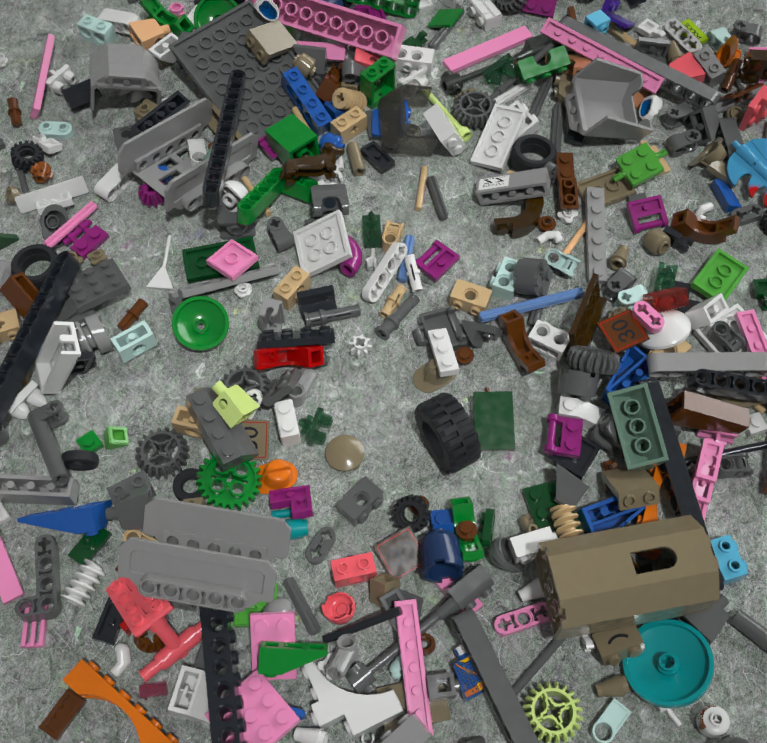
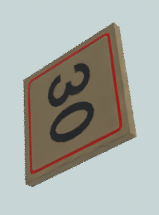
(259, 434)

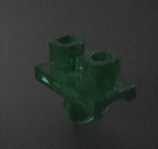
(665, 276)
(313, 435)

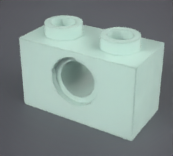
(134, 341)

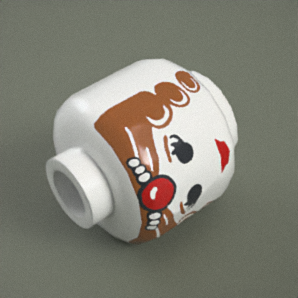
(713, 721)

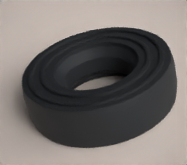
(80, 460)
(179, 481)

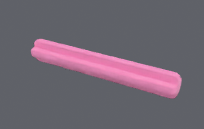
(71, 224)

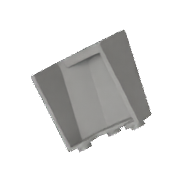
(124, 68)
(604, 103)

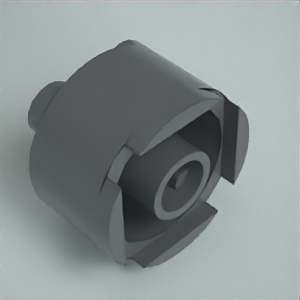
(532, 276)
(577, 383)

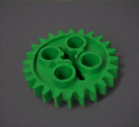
(226, 497)

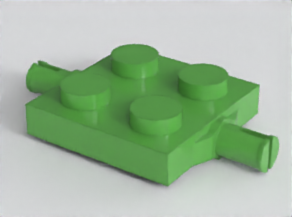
(639, 165)

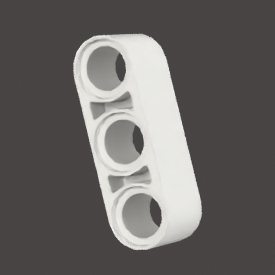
(119, 19)
(113, 183)

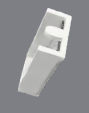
(57, 357)

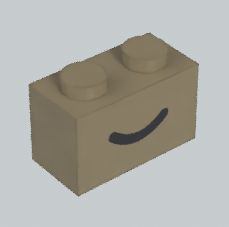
(618, 644)

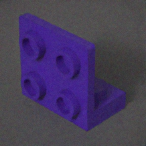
(609, 8)

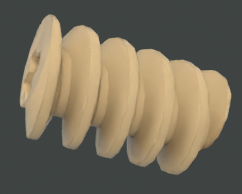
(347, 99)
(565, 521)

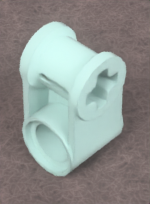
(717, 37)
(563, 262)
(629, 297)

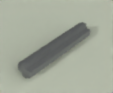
(437, 198)
(302, 606)

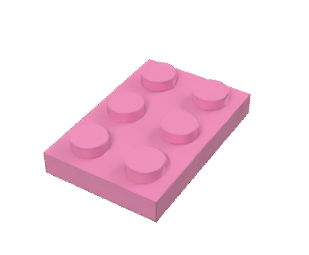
(272, 627)

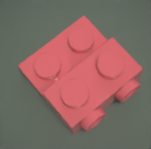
(756, 109)

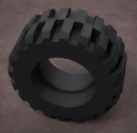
(448, 432)

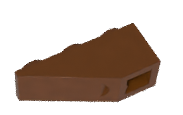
(329, 84)

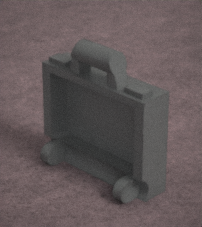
(440, 319)

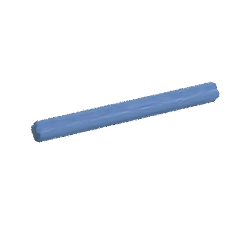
(533, 304)

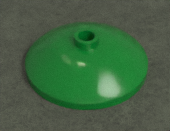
(210, 9)
(196, 312)

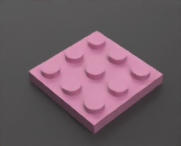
(264, 710)

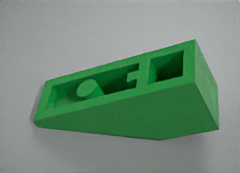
(281, 657)

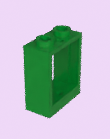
(372, 74)

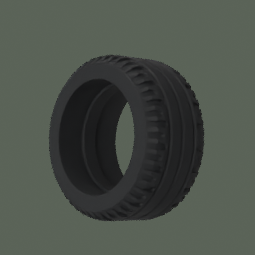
(532, 144)
(30, 255)

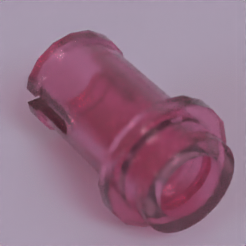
(153, 690)

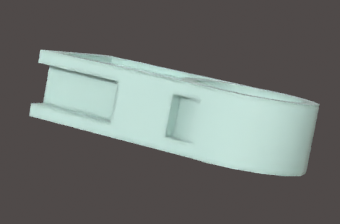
(613, 718)

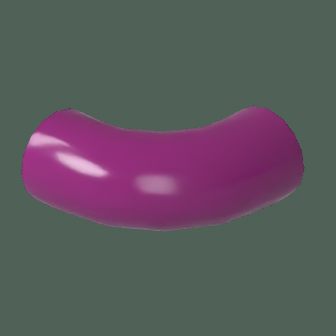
(351, 266)

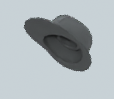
(52, 219)

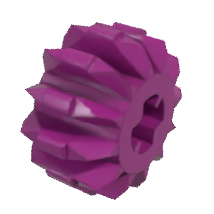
(149, 196)

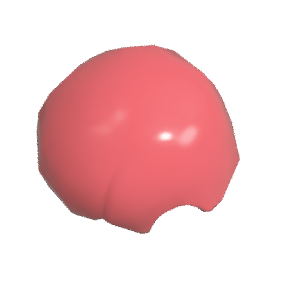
(339, 608)

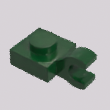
(418, 41)
(760, 291)

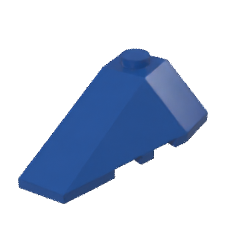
(82, 519)

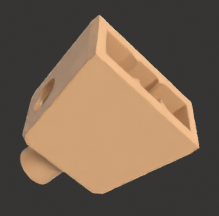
(147, 32)

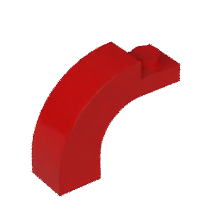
(304, 356)

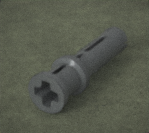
(322, 316)
(393, 321)

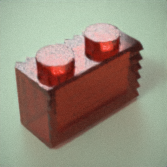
(667, 299)

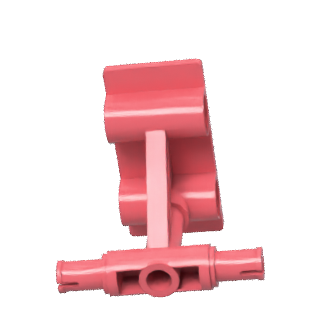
(149, 613)

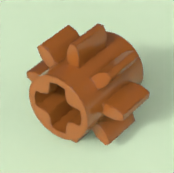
(41, 172)

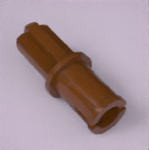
(732, 75)
(14, 112)
(132, 314)

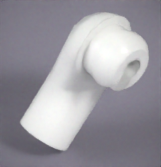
(702, 209)
(555, 235)

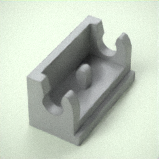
(271, 314)

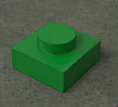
(90, 442)

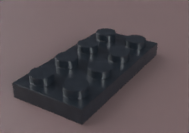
(288, 337)

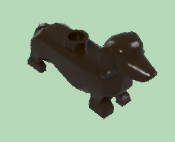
(312, 165)

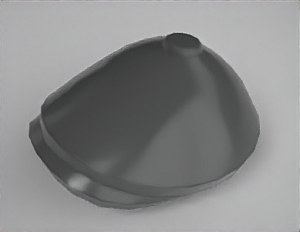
(502, 557)

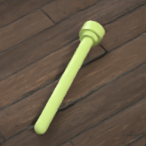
(464, 132)

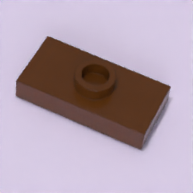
(62, 714)

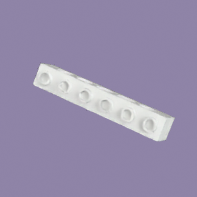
(409, 58)

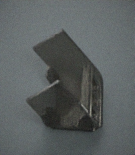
(395, 133)

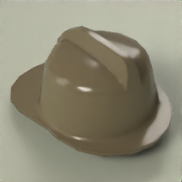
(713, 152)
(428, 379)

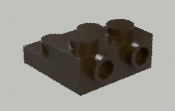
(754, 67)

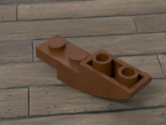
(566, 182)

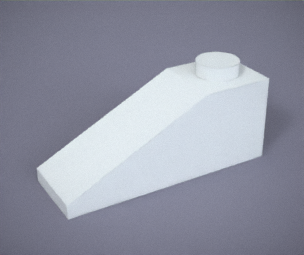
(579, 409)

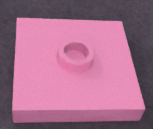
(232, 260)

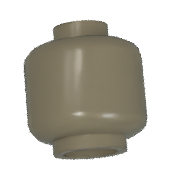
(305, 64)
(656, 241)

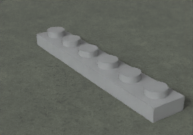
(595, 233)

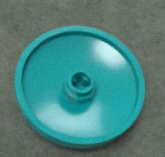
(673, 667)

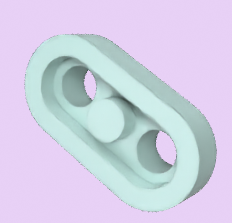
(56, 130)

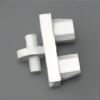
(415, 78)
(58, 80)

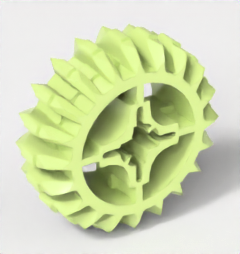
(568, 704)

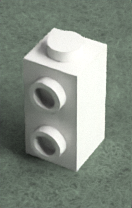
(524, 545)

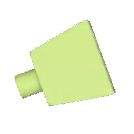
(233, 404)

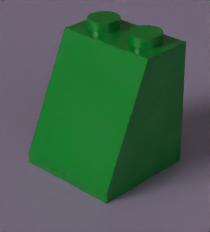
(292, 139)

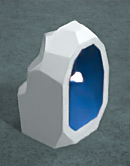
(267, 9)
(650, 107)

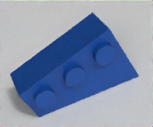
(631, 369)
(605, 516)

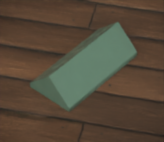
(638, 427)

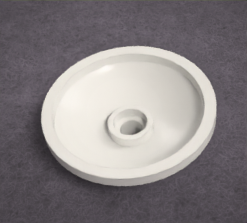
(675, 330)

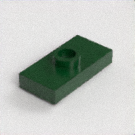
(89, 546)

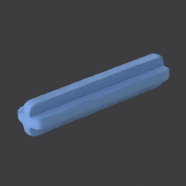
(409, 241)

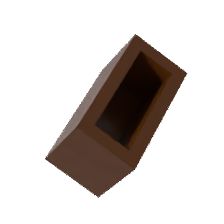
(20, 292)

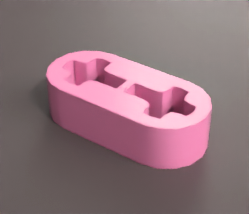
(647, 317)

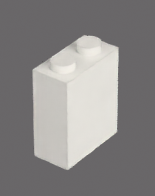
(445, 130)

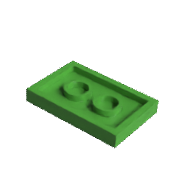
(719, 275)

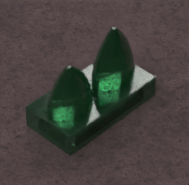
(494, 72)
(372, 230)

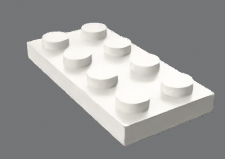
(498, 137)

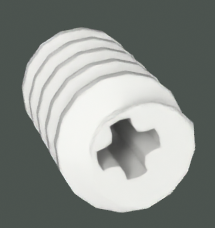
(83, 583)

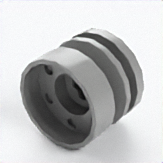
(92, 335)

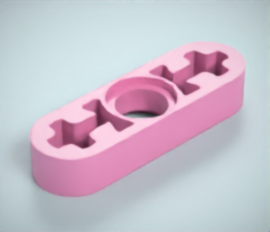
(540, 619)

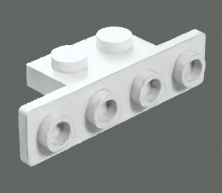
(55, 194)

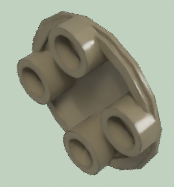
(344, 453)

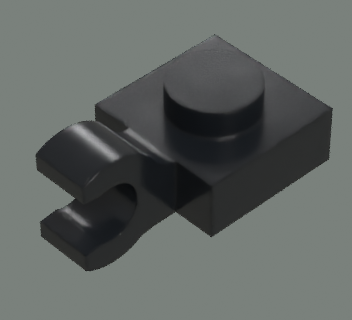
(676, 240)

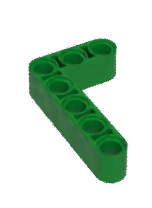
(402, 8)
(268, 190)

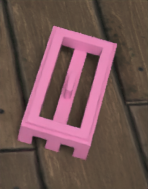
(25, 632)

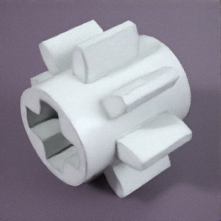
(360, 346)

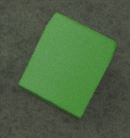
(115, 437)

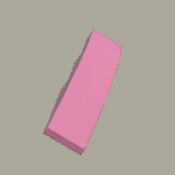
(706, 472)

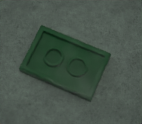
(494, 420)

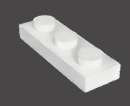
(443, 352)

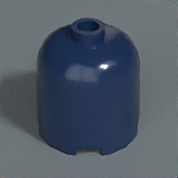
(441, 556)

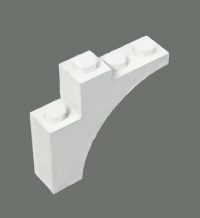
(361, 711)

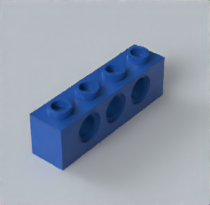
(306, 101)

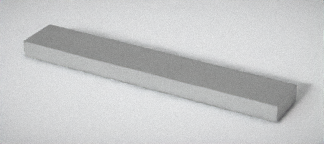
(225, 282)

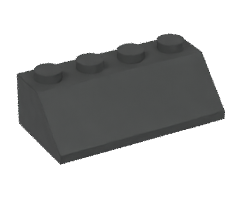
(227, 444)

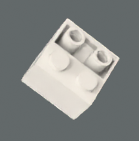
(190, 695)

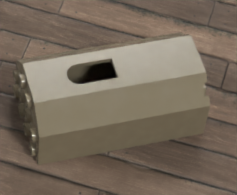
(595, 587)

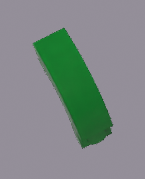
(162, 16)
(461, 511)

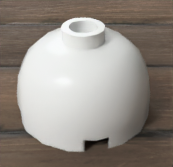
(232, 194)

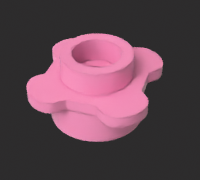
(176, 9)

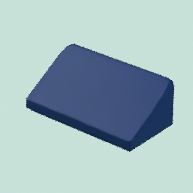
(725, 195)

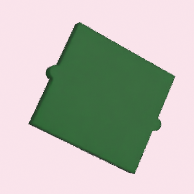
(445, 18)

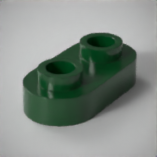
(488, 520)

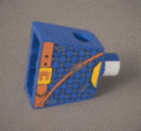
(468, 680)

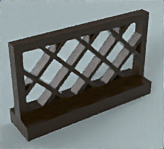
(588, 315)

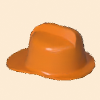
(728, 52)
(277, 475)

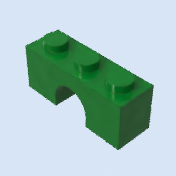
(530, 71)

